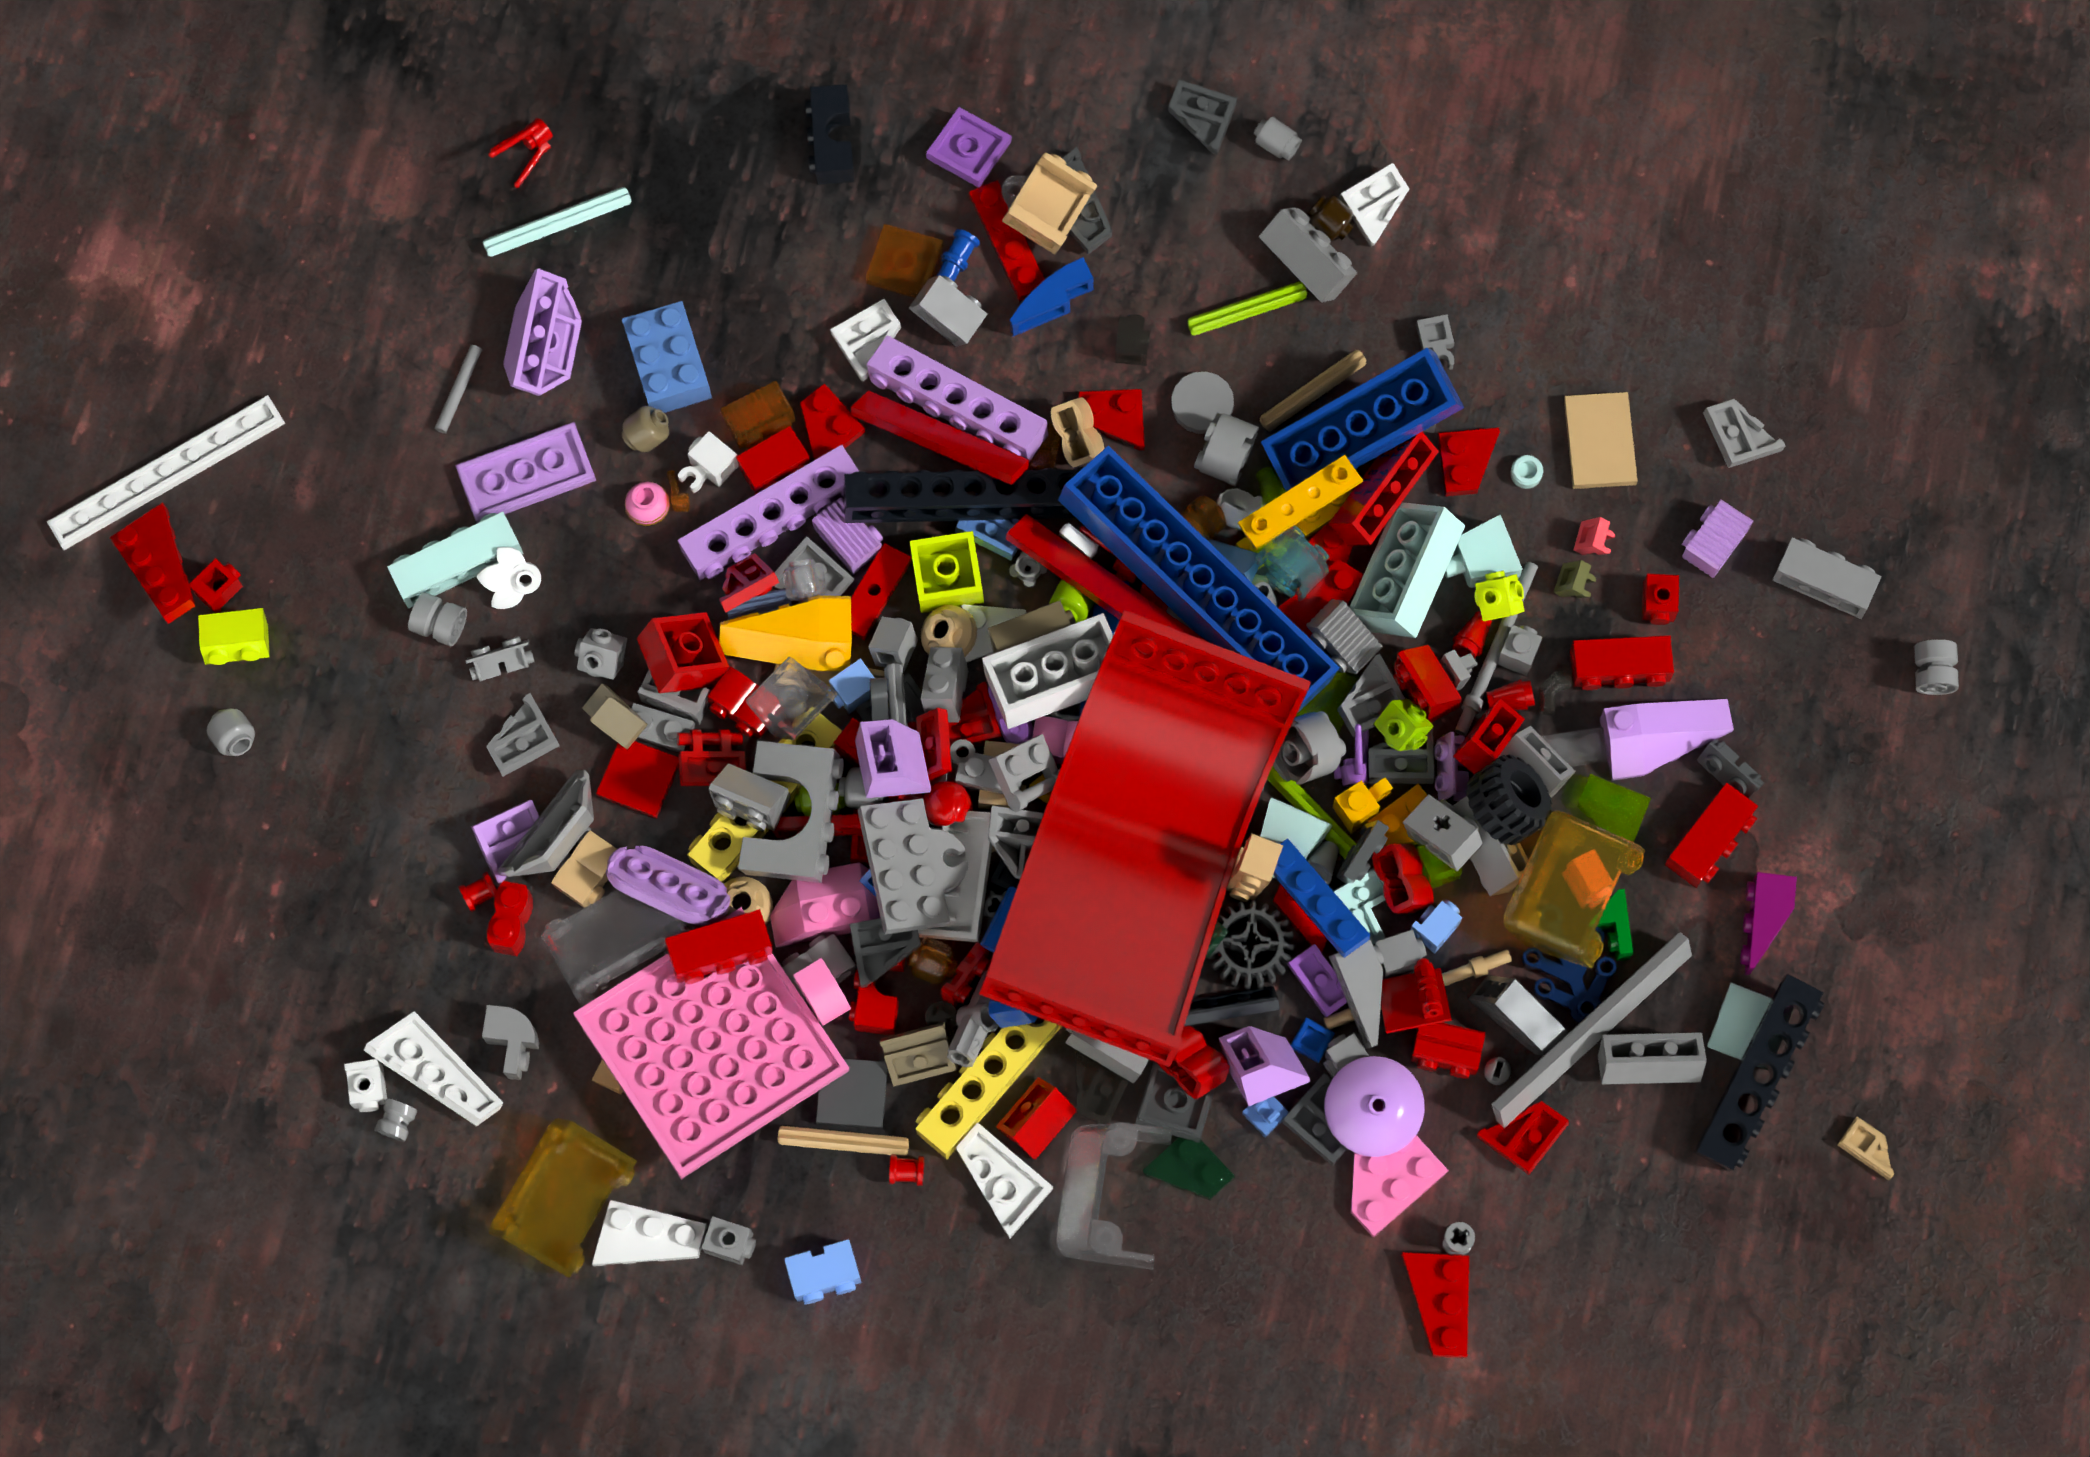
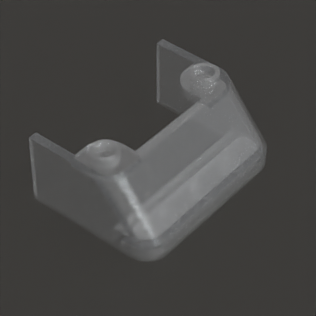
(1079, 1230)

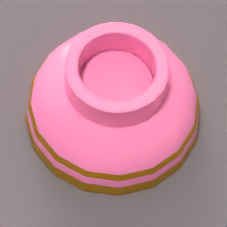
(647, 503)

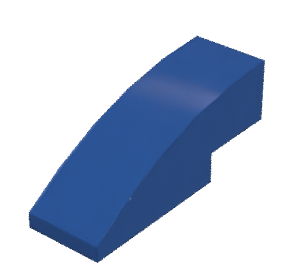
(1052, 297)

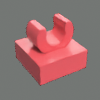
(1593, 536)

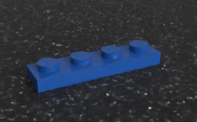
(1319, 901)

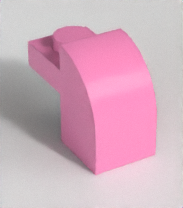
(821, 992)

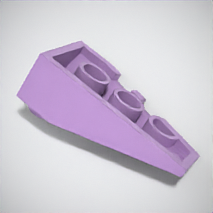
(1659, 733)

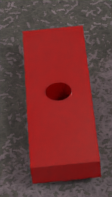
(884, 576)

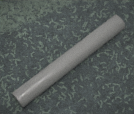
(458, 389)

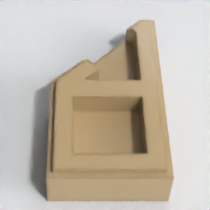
(1867, 1146)

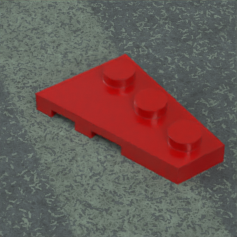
(1442, 1298)

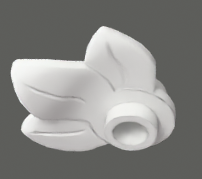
(505, 575)

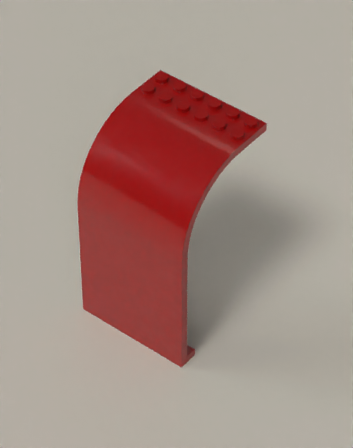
(1142, 838)

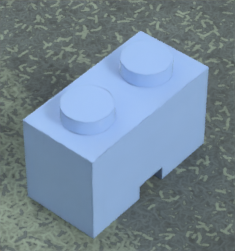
(823, 1273)

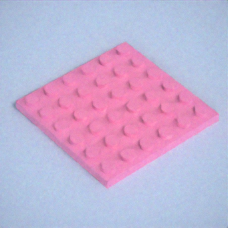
(710, 1054)

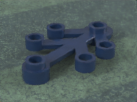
(1571, 974)

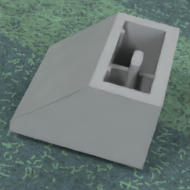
(749, 797)

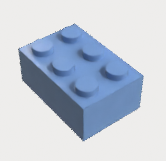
(667, 357)

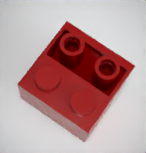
(1426, 682)

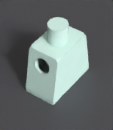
(1483, 552)
(1299, 827)

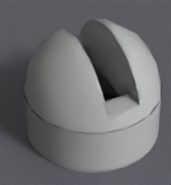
(1504, 1073)

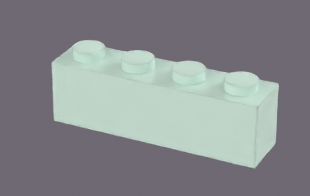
(452, 560)

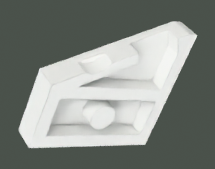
(1375, 201)
(864, 333)

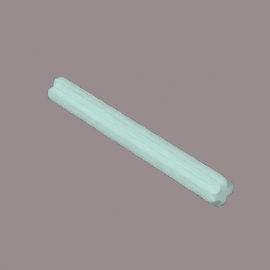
(557, 221)

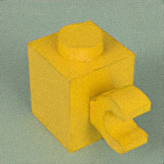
(1359, 804)

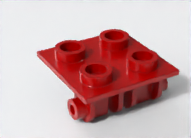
(1415, 999)

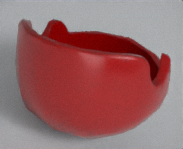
(947, 803)

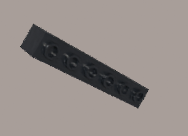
(1712, 1143)

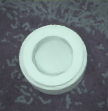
(1526, 471)

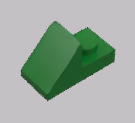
(1616, 918)

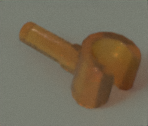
(679, 501)

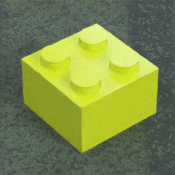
(946, 571)

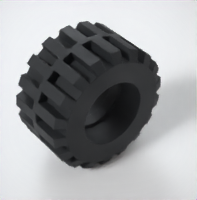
(1509, 799)

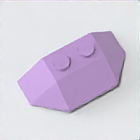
(542, 335)

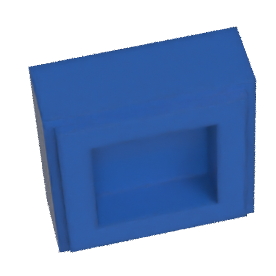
(1312, 1040)

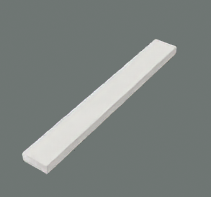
(165, 472)

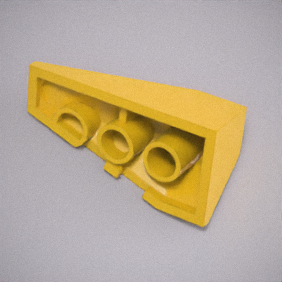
(810, 632)

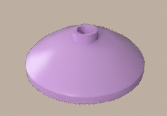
(1351, 1111)

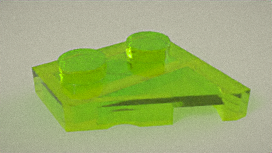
(1613, 807)

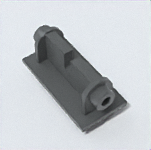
(1720, 762)

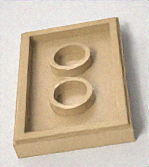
(1600, 440)

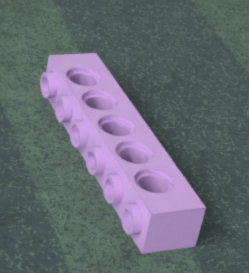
(950, 385)
(752, 513)

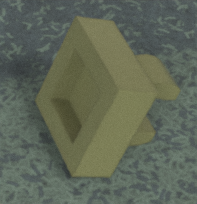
(1573, 579)

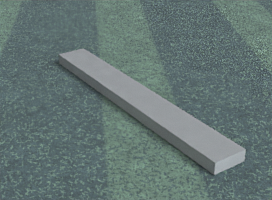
(1591, 1029)

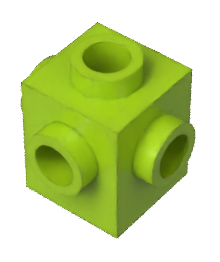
(1403, 725)

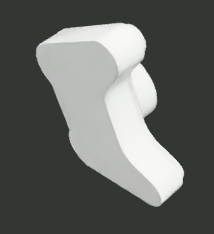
(1078, 540)

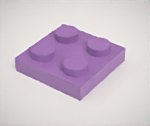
(968, 147)

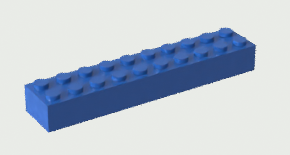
(1189, 570)

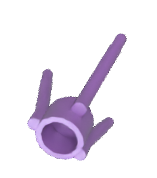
(1355, 768)

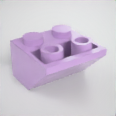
(891, 759)
(1261, 1063)

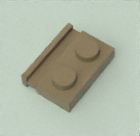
(917, 1054)

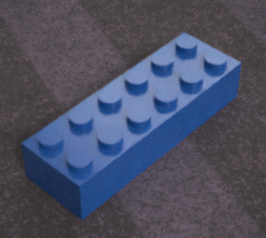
(1366, 419)

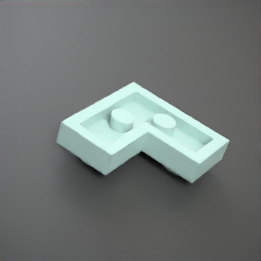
(1360, 898)

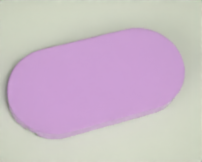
(668, 885)

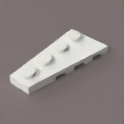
(434, 1067)

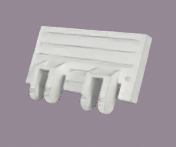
(967, 900)

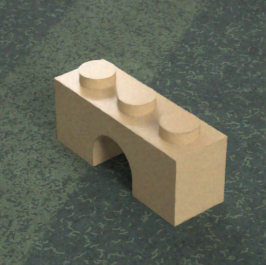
(1253, 868)

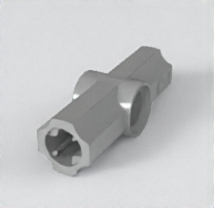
(972, 1029)

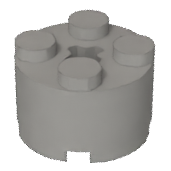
(1226, 448)
(1309, 749)

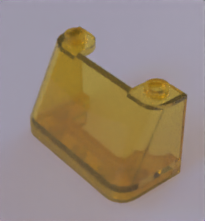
(1569, 887)
(561, 1195)

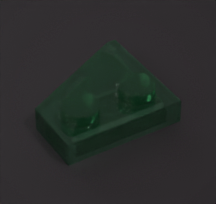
(1191, 1168)

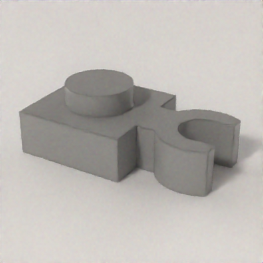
(1437, 335)

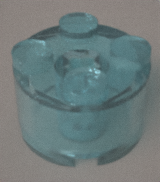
(1293, 563)

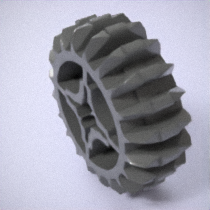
(1264, 945)

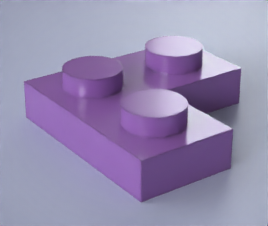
(1318, 980)

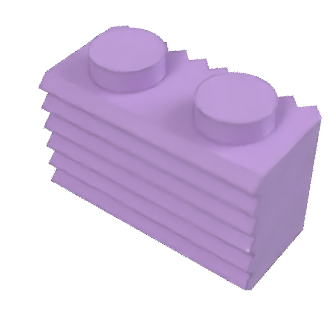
(1716, 538)
(851, 542)

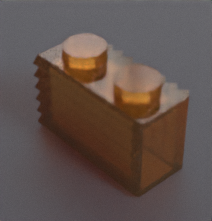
(758, 415)

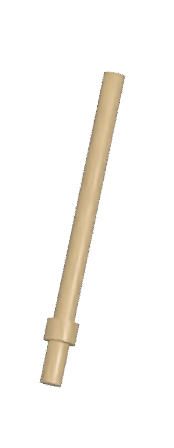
(1477, 967)

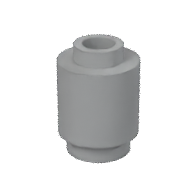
(1277, 138)

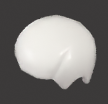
(1238, 505)

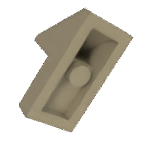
(614, 716)

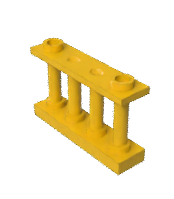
(1306, 505)

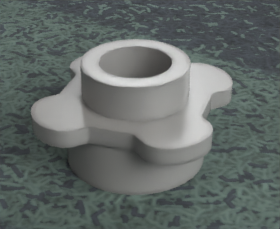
(1028, 578)

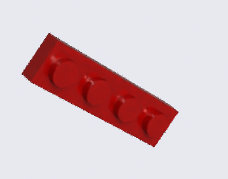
(1007, 242)

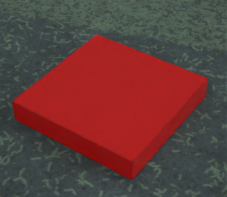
(639, 778)

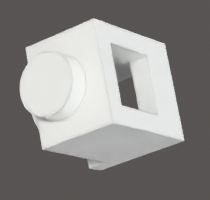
(376, 1093)

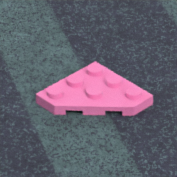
(1391, 1182)

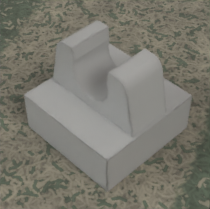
(1458, 668)

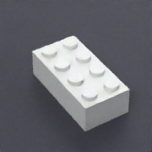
(1047, 670)

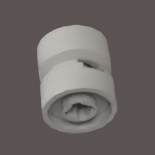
(440, 620)
(1936, 667)

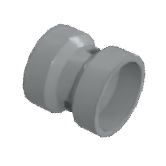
(395, 1120)

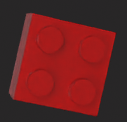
(682, 652)

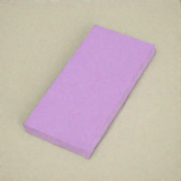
(526, 472)

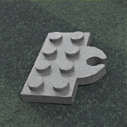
(909, 865)

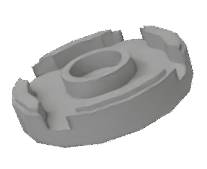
(1199, 399)

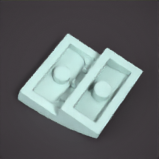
(1739, 1020)

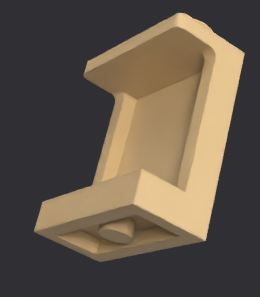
(1050, 202)

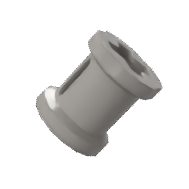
(1460, 1229)

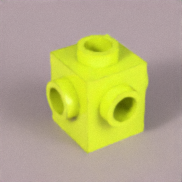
(1499, 596)

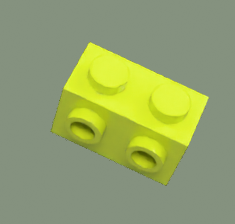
(233, 636)

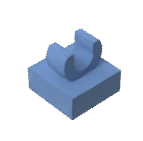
(1266, 1115)

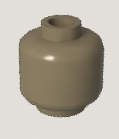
(645, 429)

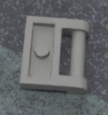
(1020, 764)

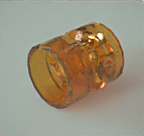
(1205, 516)

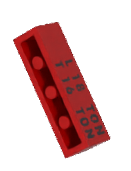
(1382, 490)

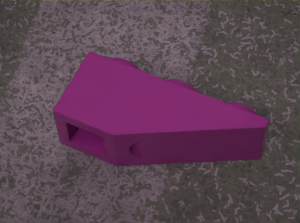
(1770, 906)

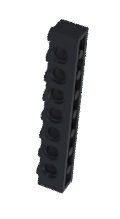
(956, 504)

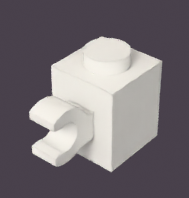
(709, 460)

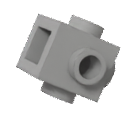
(600, 653)

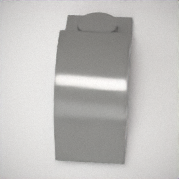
(510, 1029)

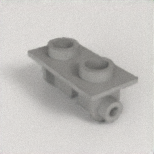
(511, 654)

